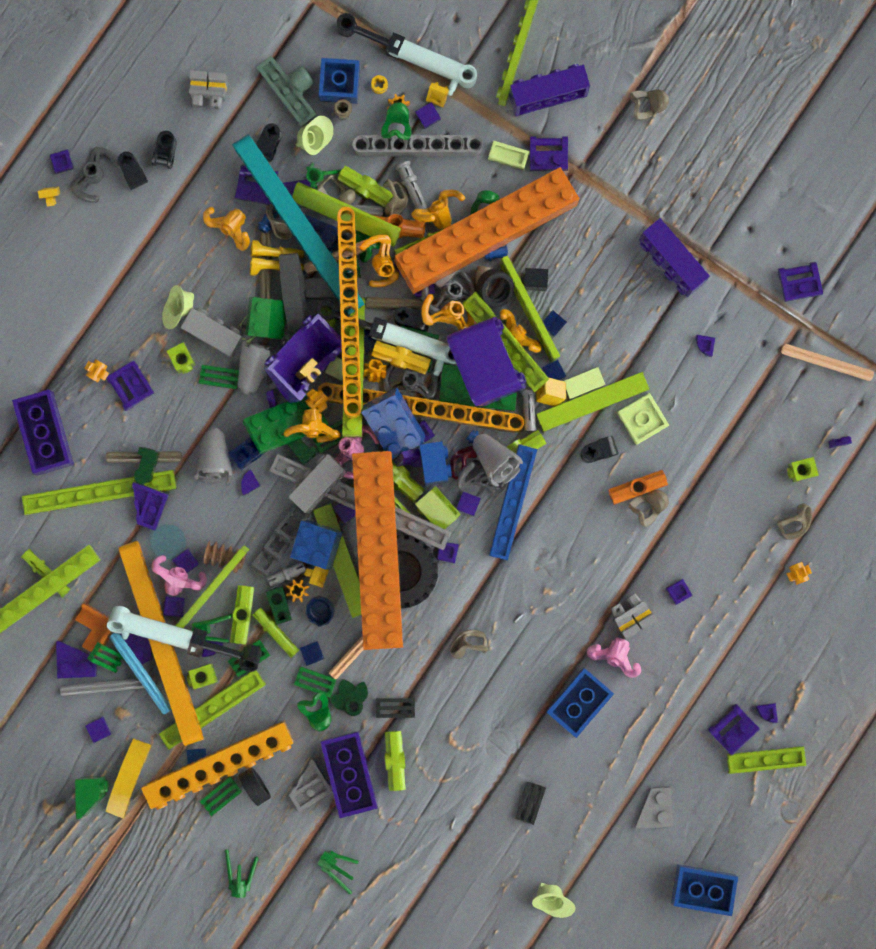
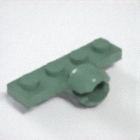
(290, 88)

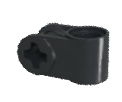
(267, 144)
(164, 154)
(133, 173)
(414, 318)
(602, 449)

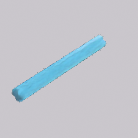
(140, 673)

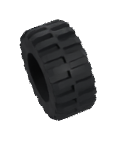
(428, 570)

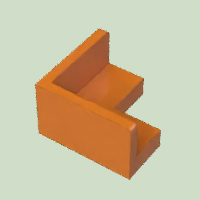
(97, 623)

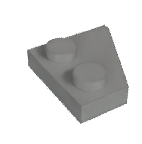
(310, 788)
(657, 809)

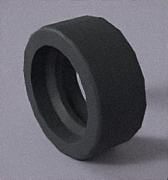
(506, 294)
(254, 786)

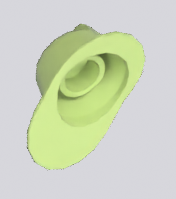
(315, 135)
(177, 306)
(552, 901)

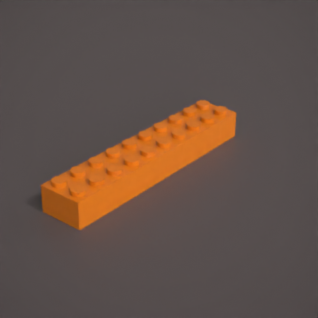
(486, 230)
(377, 550)

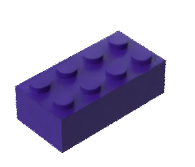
(549, 90)
(673, 258)
(43, 432)
(349, 774)

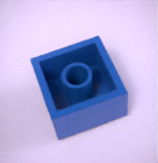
(339, 80)
(434, 463)
(316, 544)

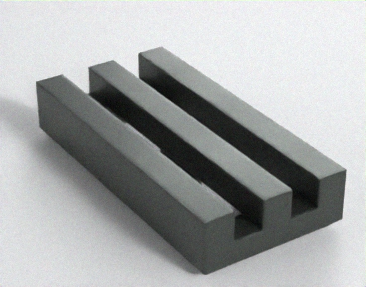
(378, 707)
(525, 818)

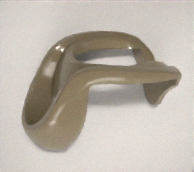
(658, 102)
(347, 196)
(396, 205)
(279, 227)
(658, 501)
(804, 516)
(460, 645)

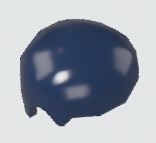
(320, 611)

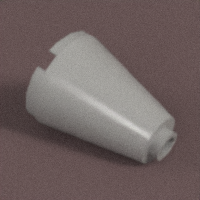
(252, 366)
(213, 459)
(496, 459)

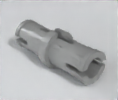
(286, 574)

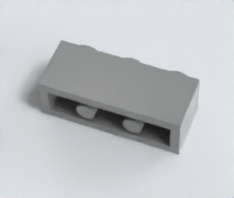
(213, 331)
(317, 483)

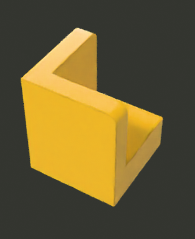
(552, 392)

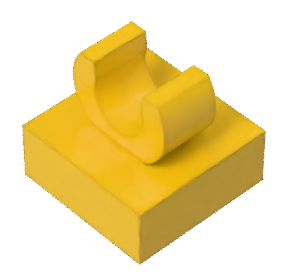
(437, 94)
(49, 193)
(307, 369)
(317, 576)

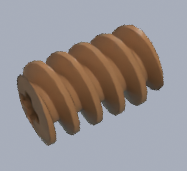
(221, 556)

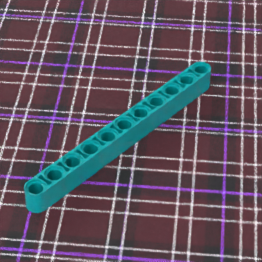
(292, 216)

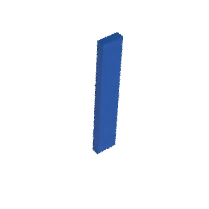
(512, 505)

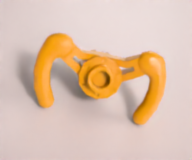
(438, 211)
(229, 225)
(382, 261)
(449, 314)
(519, 332)
(313, 426)

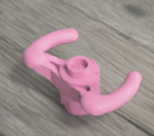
(353, 445)
(177, 578)
(616, 656)

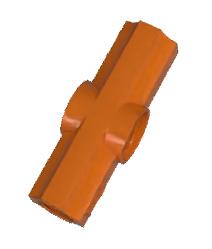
(409, 228)
(649, 482)

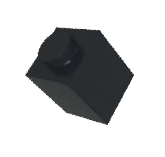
(535, 279)

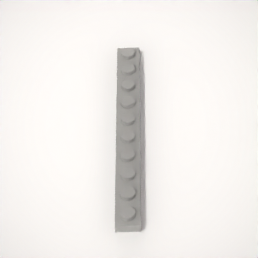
(345, 495)

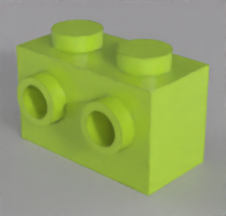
(437, 508)

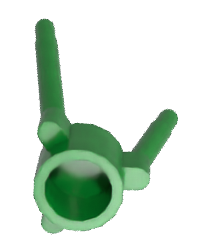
(316, 175)
(205, 625)
(329, 862)
(238, 887)

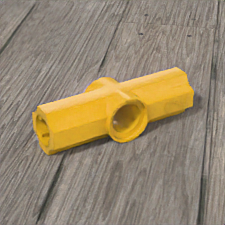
(401, 357)

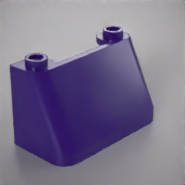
(312, 340)
(485, 362)

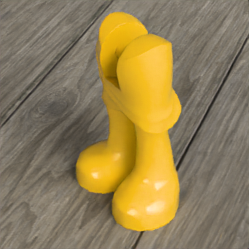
(258, 264)

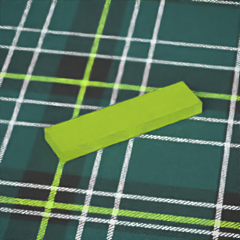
(766, 760)

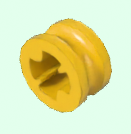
(378, 90)

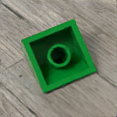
(265, 318)
(89, 793)

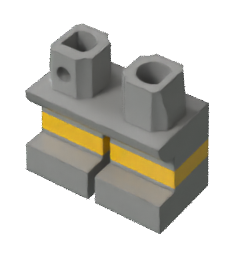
(208, 87)
(640, 613)

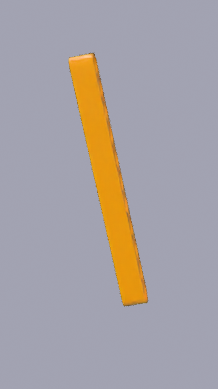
(352, 303)
(449, 410)
(163, 653)

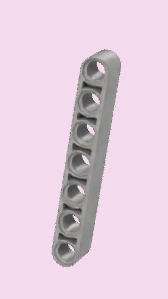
(427, 149)

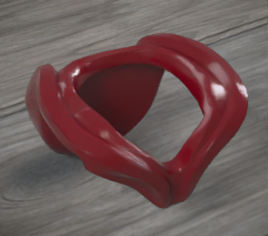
(467, 452)

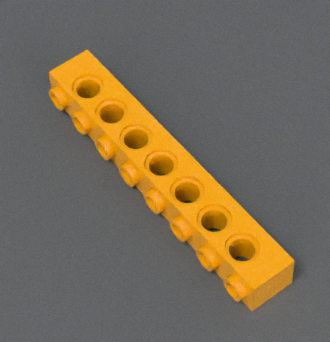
(152, 790)

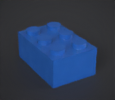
(393, 423)
(579, 702)
(704, 890)

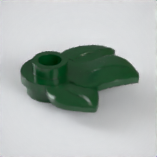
(350, 694)

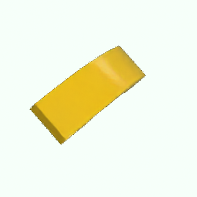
(127, 778)

